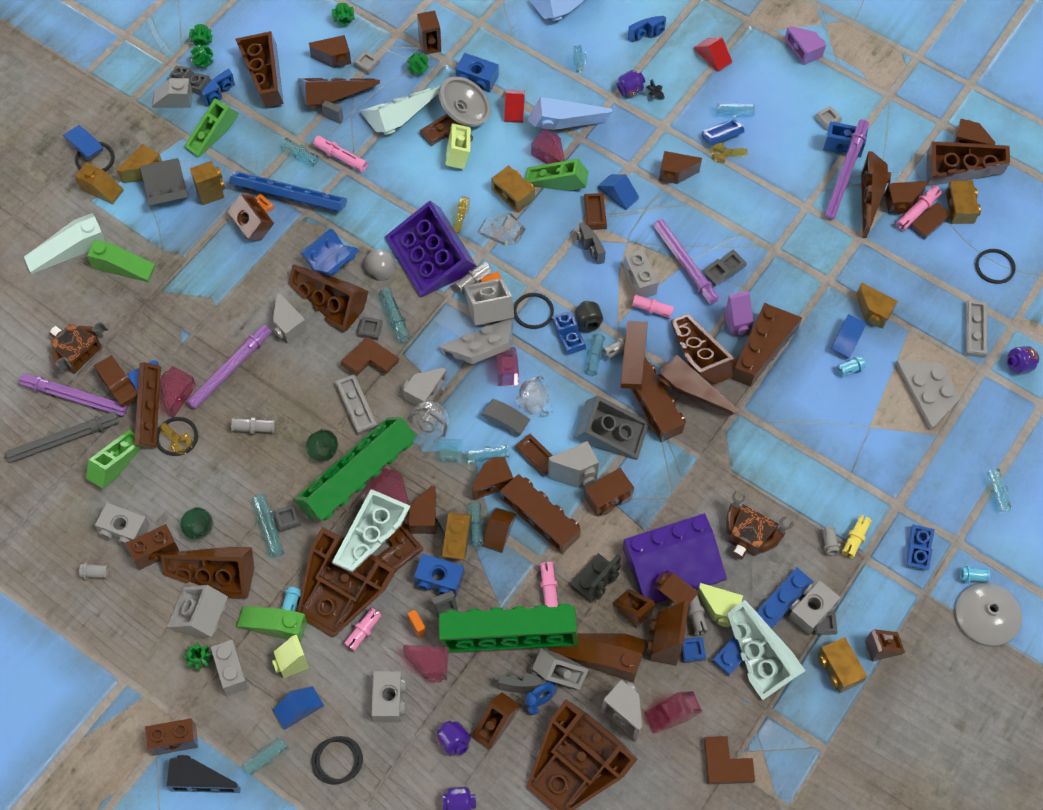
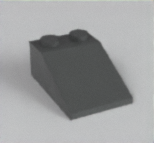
(611, 428)

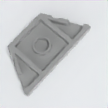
(482, 343)
(929, 388)

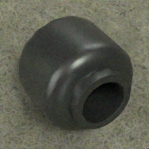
(589, 315)

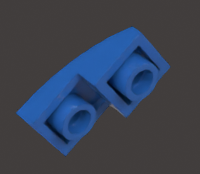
(650, 26)
(220, 83)
(84, 142)
(568, 332)
(848, 336)
(919, 547)

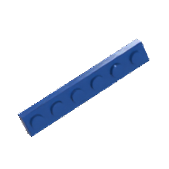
(295, 193)
(770, 612)

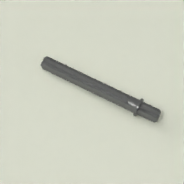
(63, 436)

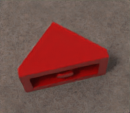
(714, 52)
(514, 106)

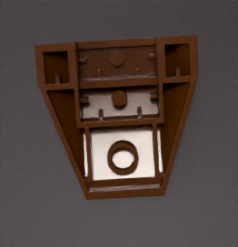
(334, 595)
(577, 760)

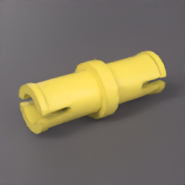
(856, 536)

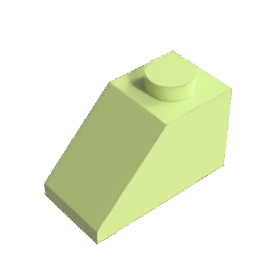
(458, 146)
(718, 603)
(290, 658)

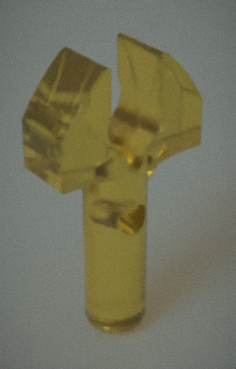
(720, 158)
(463, 207)
(186, 438)

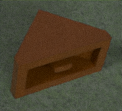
(498, 529)
(635, 607)
(884, 644)

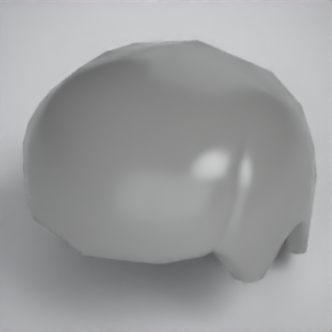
(380, 264)

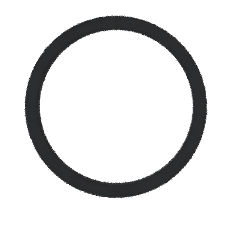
(110, 163)
(992, 280)
(533, 326)
(172, 420)
(332, 740)
(315, 754)

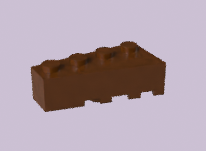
(263, 64)
(964, 161)
(766, 339)

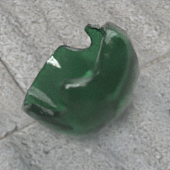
(322, 445)
(196, 523)

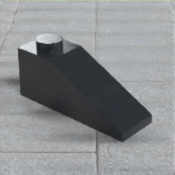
(192, 776)

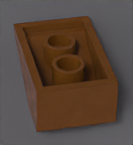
(668, 634)

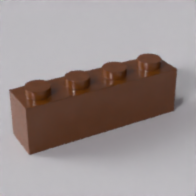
(658, 406)
(540, 513)

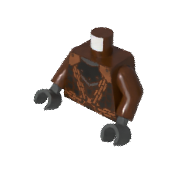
(75, 345)
(751, 530)

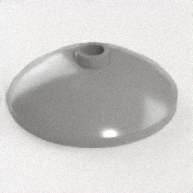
(464, 101)
(980, 622)

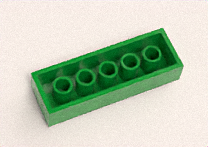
(355, 468)
(509, 628)

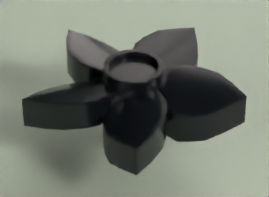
(655, 90)

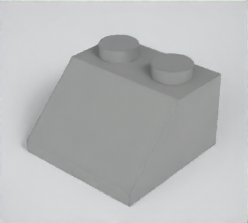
(489, 301)
(574, 466)
(198, 611)
(623, 709)

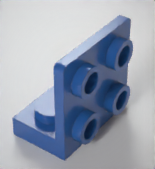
(328, 253)

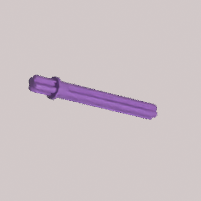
(855, 145)
(685, 260)
(249, 346)
(72, 394)

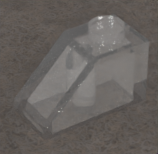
(502, 229)

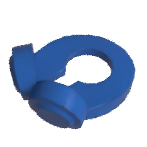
(531, 698)

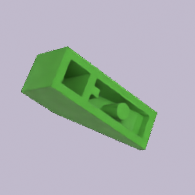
(211, 127)
(559, 175)
(119, 261)
(112, 460)
(273, 622)

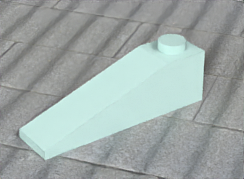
(393, 115)
(66, 244)
(372, 527)
(765, 654)

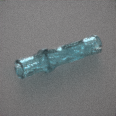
(397, 322)
(268, 525)

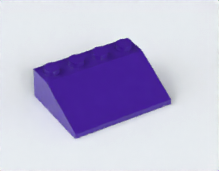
(430, 249)
(682, 548)

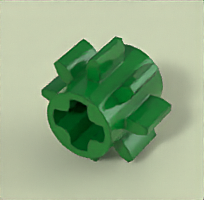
(343, 14)
(200, 35)
(201, 56)
(417, 63)
(200, 651)

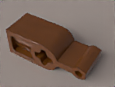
(116, 381)

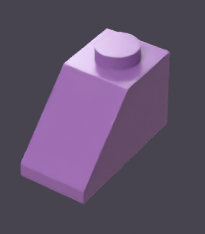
(805, 44)
(739, 313)

